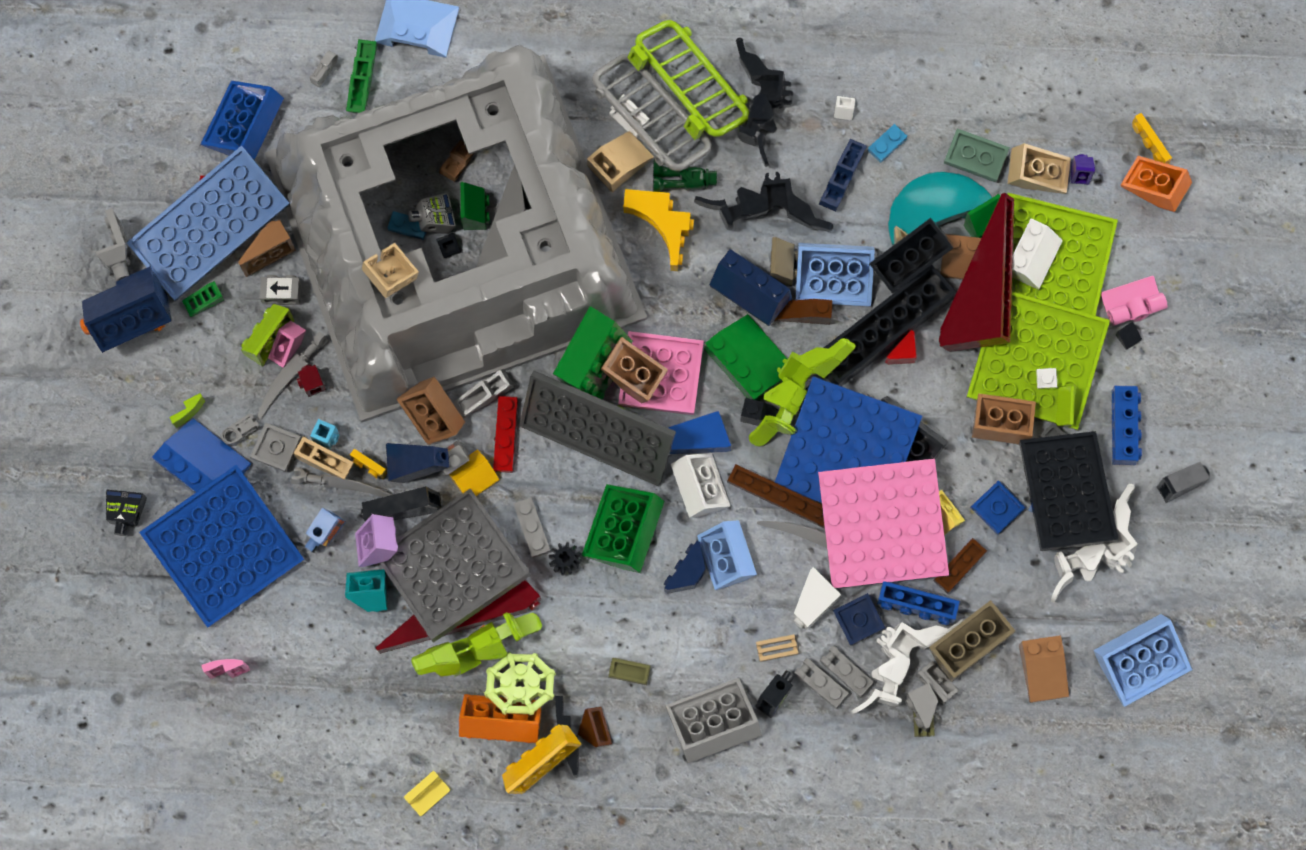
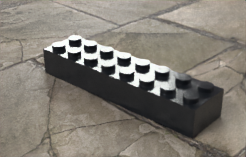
(891, 322)

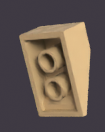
(1038, 169)

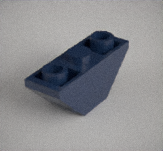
(688, 571)

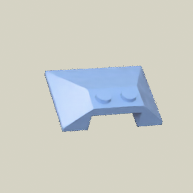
(418, 24)

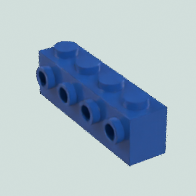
(1125, 425)
(918, 603)

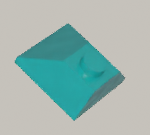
(367, 589)

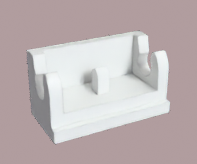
(640, 117)

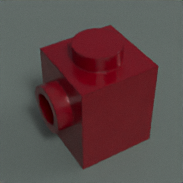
(310, 380)

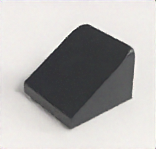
(448, 245)
(1128, 336)

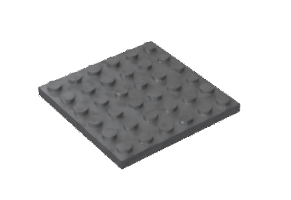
(453, 565)

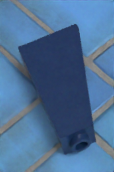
(414, 461)

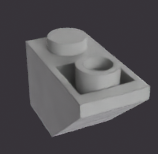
(923, 703)

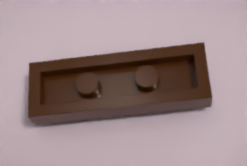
(961, 565)

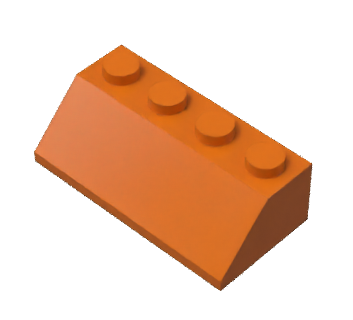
(484, 720)

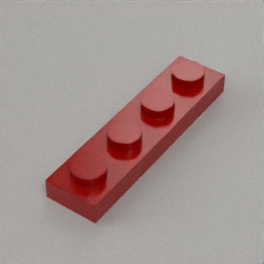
(505, 434)

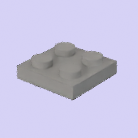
(275, 447)

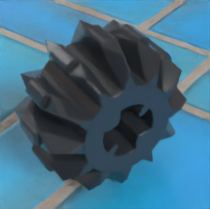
(572, 556)

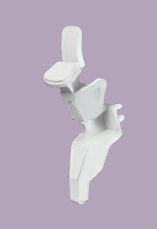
(1090, 557)
(897, 648)

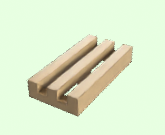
(777, 640)

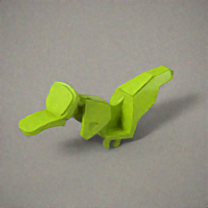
(791, 391)
(482, 644)

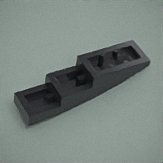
(573, 758)

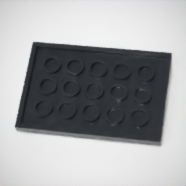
(1068, 491)

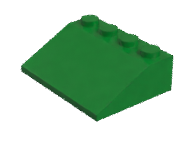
(747, 357)
(623, 527)

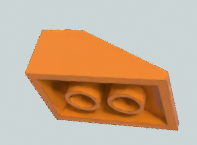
(1157, 182)

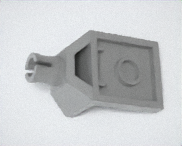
(119, 255)

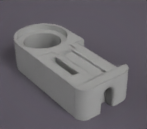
(324, 68)
(241, 428)

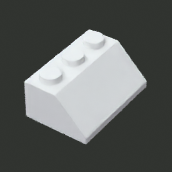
(1035, 253)
(700, 484)

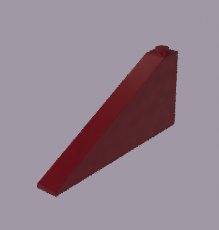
(983, 302)
(515, 601)

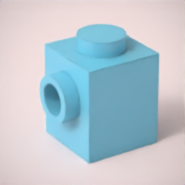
(325, 434)

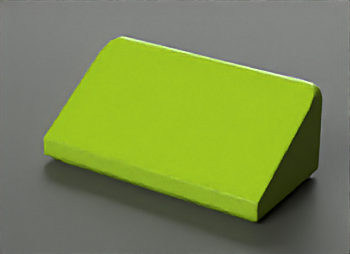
(1065, 406)

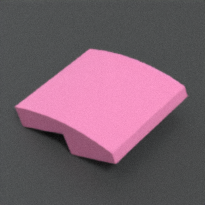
(230, 666)

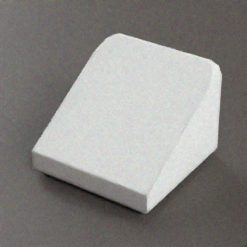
(844, 108)

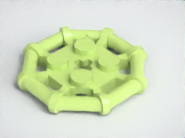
(516, 674)

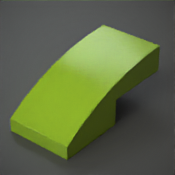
(192, 406)

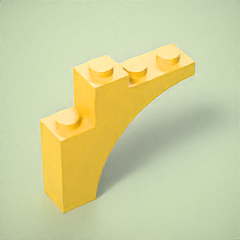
(657, 211)

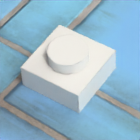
(1046, 378)

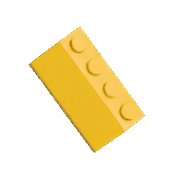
(540, 760)

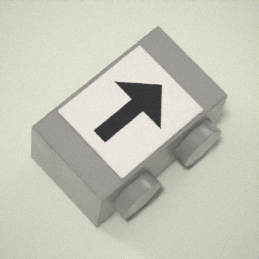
(280, 290)

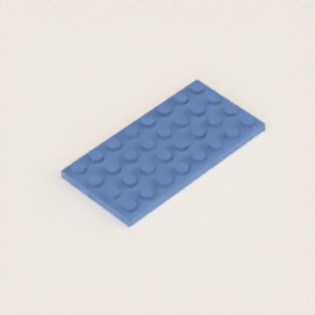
(208, 223)

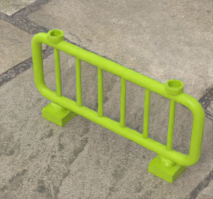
(695, 122)

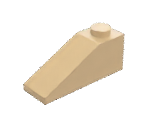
(322, 458)

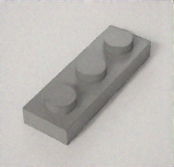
(531, 527)

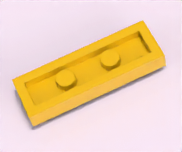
(1150, 139)

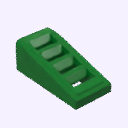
(206, 304)

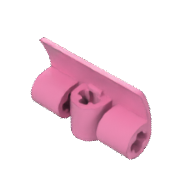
(1133, 301)

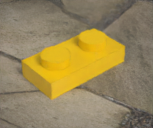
(361, 460)

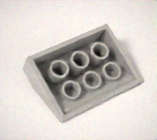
(713, 720)

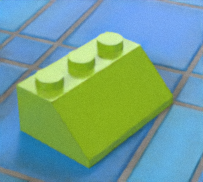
(260, 343)

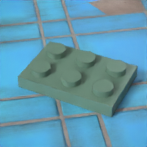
(976, 155)

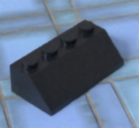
(911, 255)

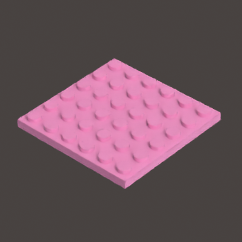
(883, 523)

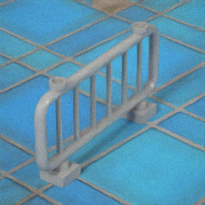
(661, 157)

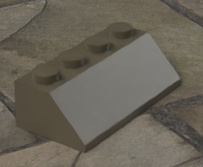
(971, 640)

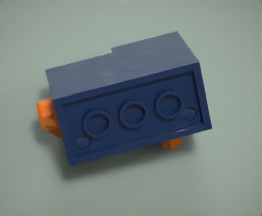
(126, 310)

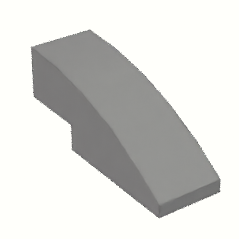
(483, 393)

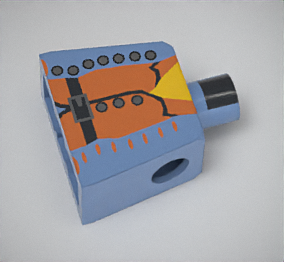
(326, 522)

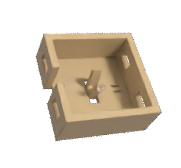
(391, 261)

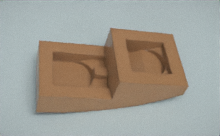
(456, 162)

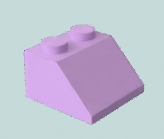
(376, 540)

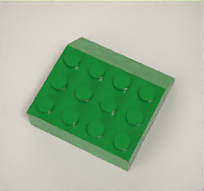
(587, 353)

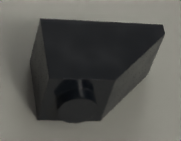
(755, 411)

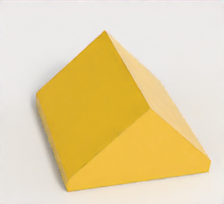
(474, 474)

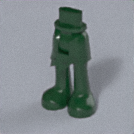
(690, 178)

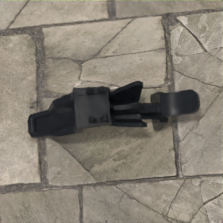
(771, 96)
(772, 194)

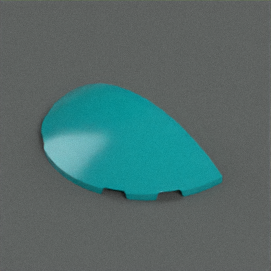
(935, 195)

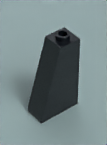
(404, 504)

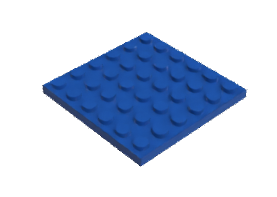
(843, 432)
(221, 546)

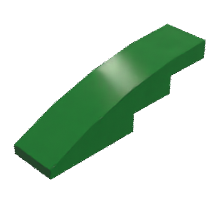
(361, 76)

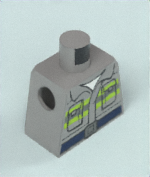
(434, 214)

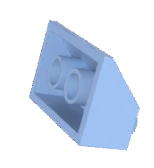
(726, 554)

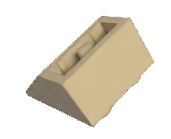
(619, 160)

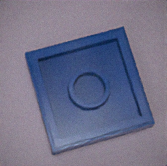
(998, 507)

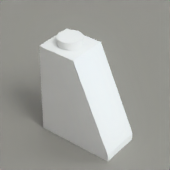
(815, 600)

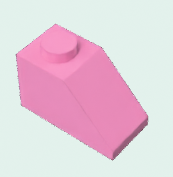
(286, 343)

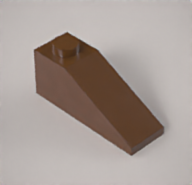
(807, 311)

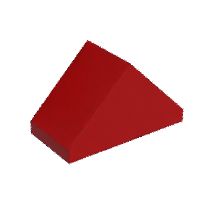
(904, 352)

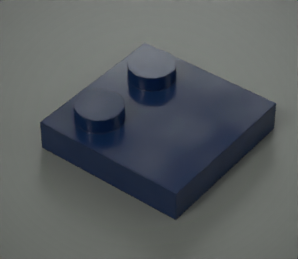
(859, 619)

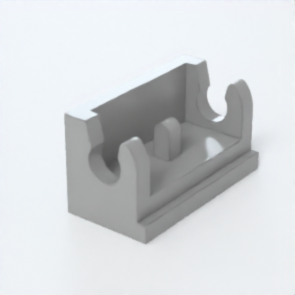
(938, 681)

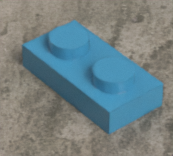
(887, 143)
(400, 224)

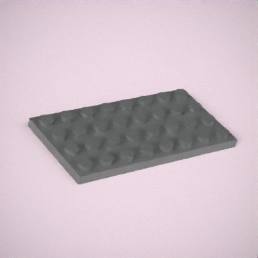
(596, 428)

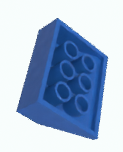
(242, 118)
(197, 456)

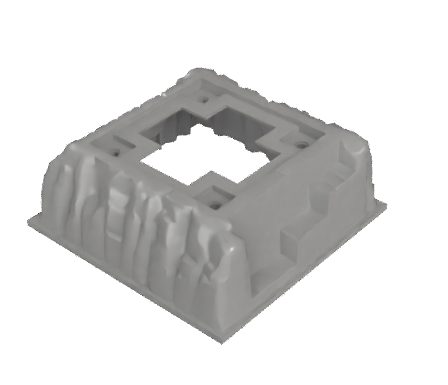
(488, 314)

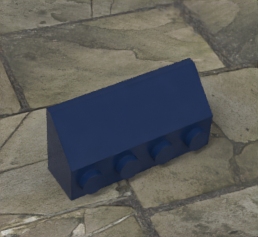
(750, 287)

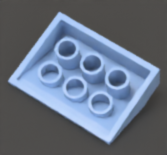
(835, 273)
(1143, 659)

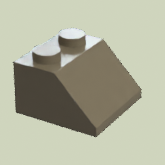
(783, 261)

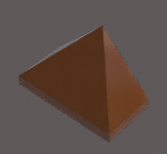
(594, 727)

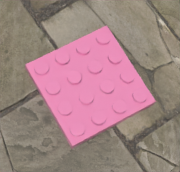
(680, 383)

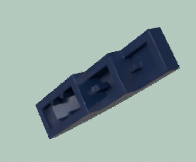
(842, 175)

